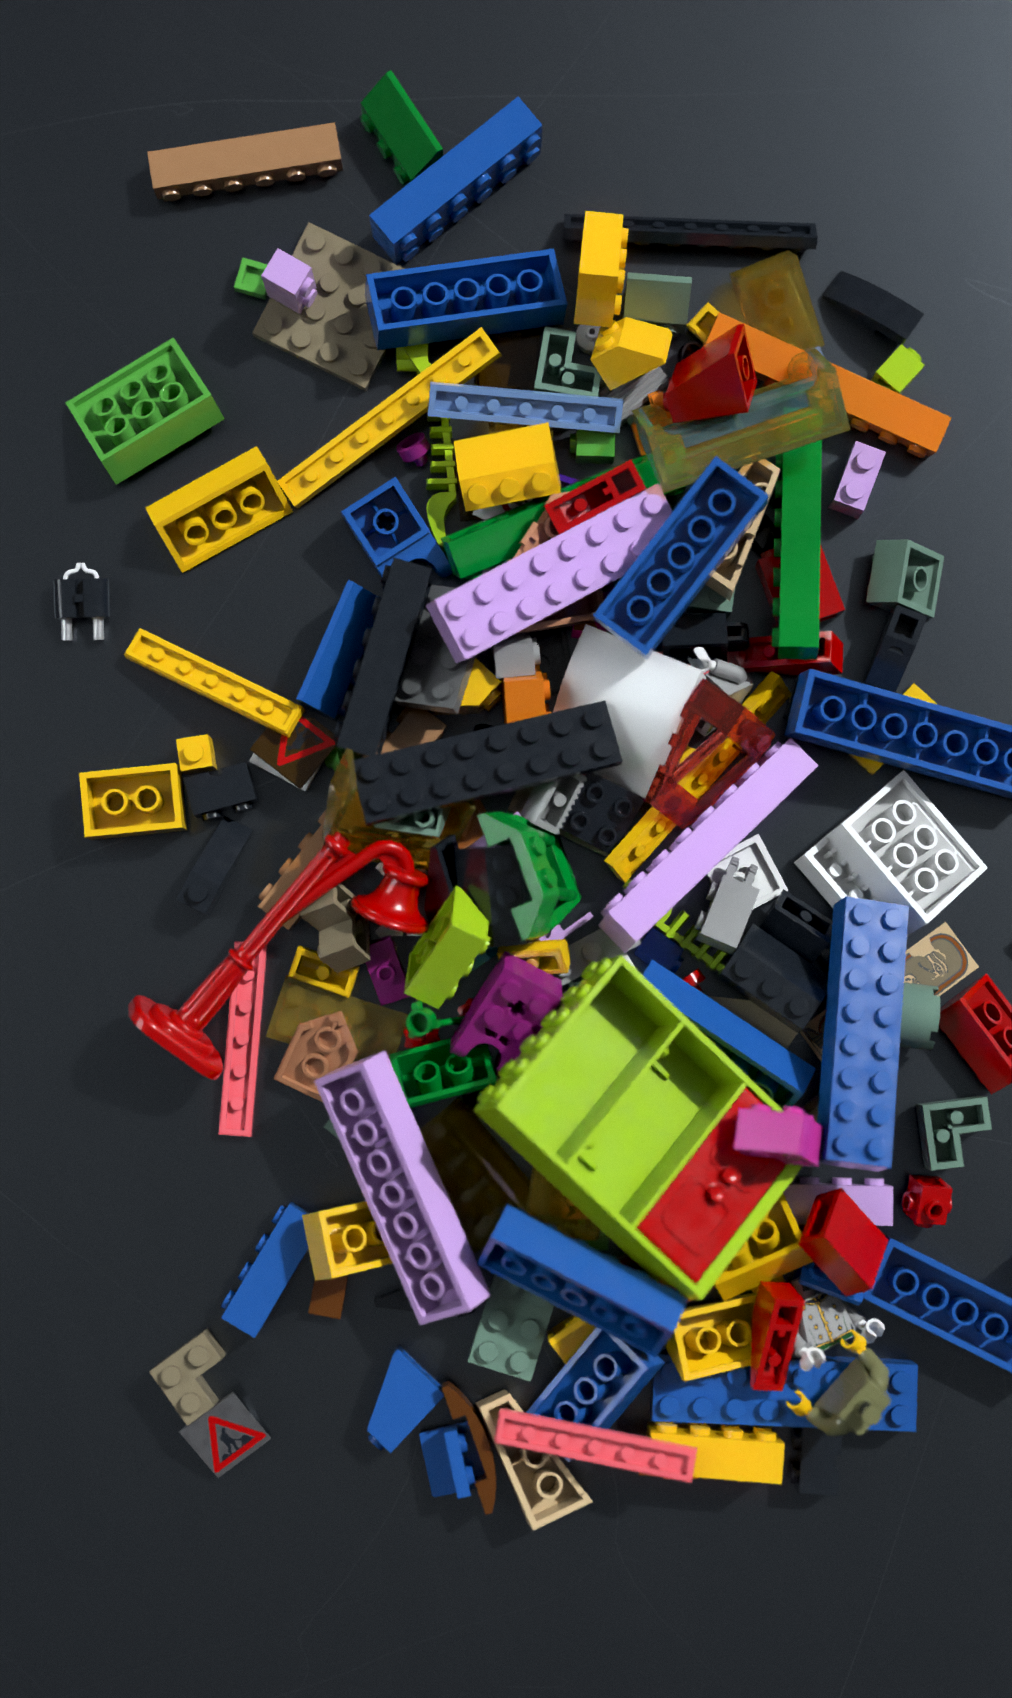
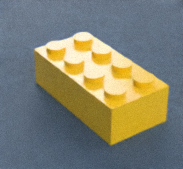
(727, 1450)

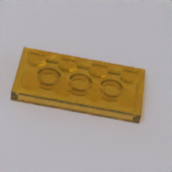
(371, 1025)

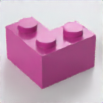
(780, 1135)

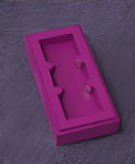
(386, 970)

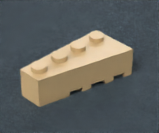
(725, 578)
(538, 1479)

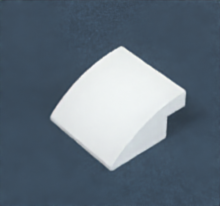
(640, 698)
(895, 853)

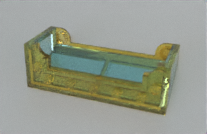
(778, 420)

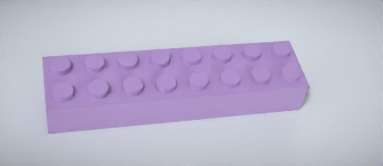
(548, 576)
(701, 850)
(402, 1188)

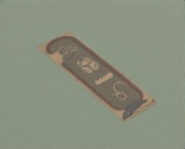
(933, 961)

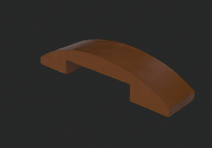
(461, 1406)

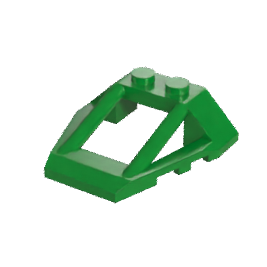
(544, 869)

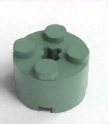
(919, 1016)

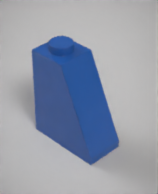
(403, 1401)

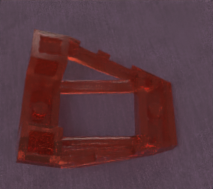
(734, 722)

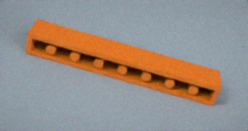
(865, 401)

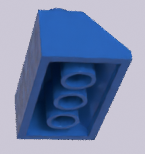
(335, 659)
(597, 1382)

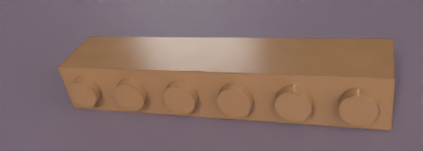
(245, 161)

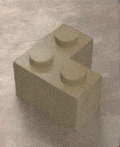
(342, 931)
(182, 1379)

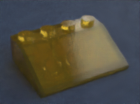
(473, 1171)

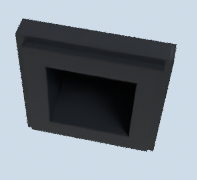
(765, 536)

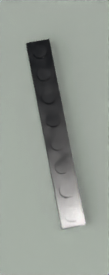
(707, 232)

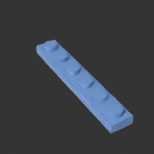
(524, 407)

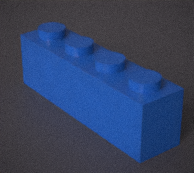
(269, 1273)

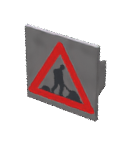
(225, 1435)

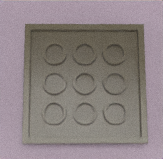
(337, 326)

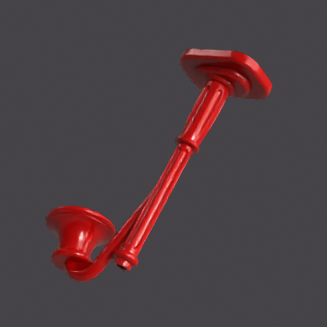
(389, 905)

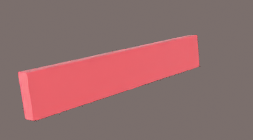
(243, 1050)
(595, 1445)

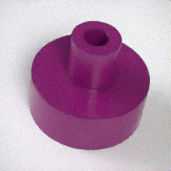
(414, 449)

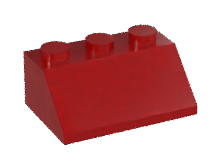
(981, 1030)

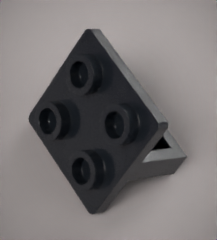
(602, 812)

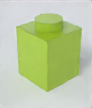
(899, 369)

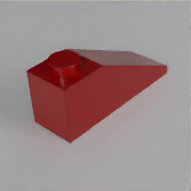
(595, 497)
(764, 657)
(774, 1333)

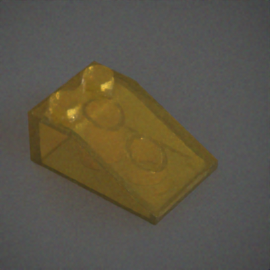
(778, 300)

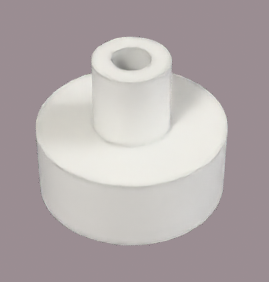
(584, 339)

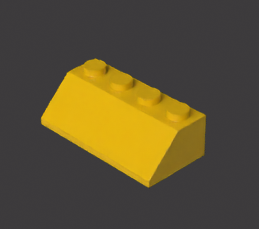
(219, 509)

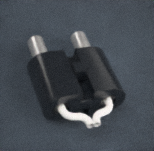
(81, 600)

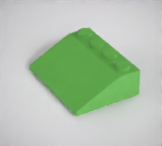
(145, 410)

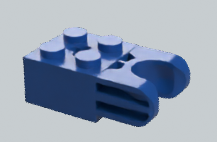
(406, 541)

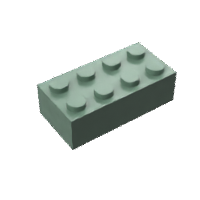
(510, 1330)

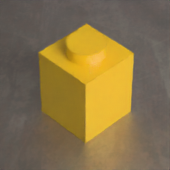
(196, 754)

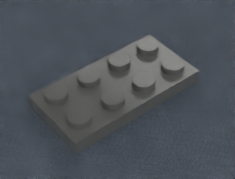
(431, 675)

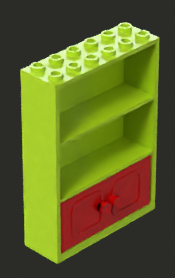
(639, 1126)

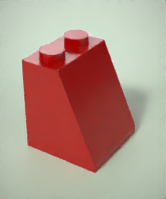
(713, 380)

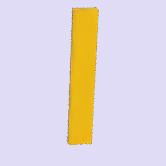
(214, 682)

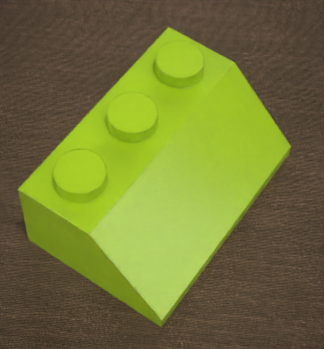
(446, 950)

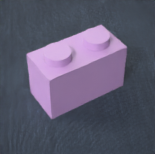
(289, 281)
(857, 479)

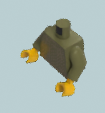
(854, 1397)

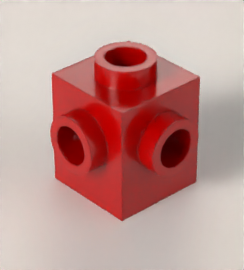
(927, 1200)

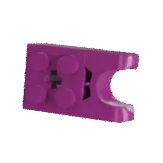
(507, 1009)

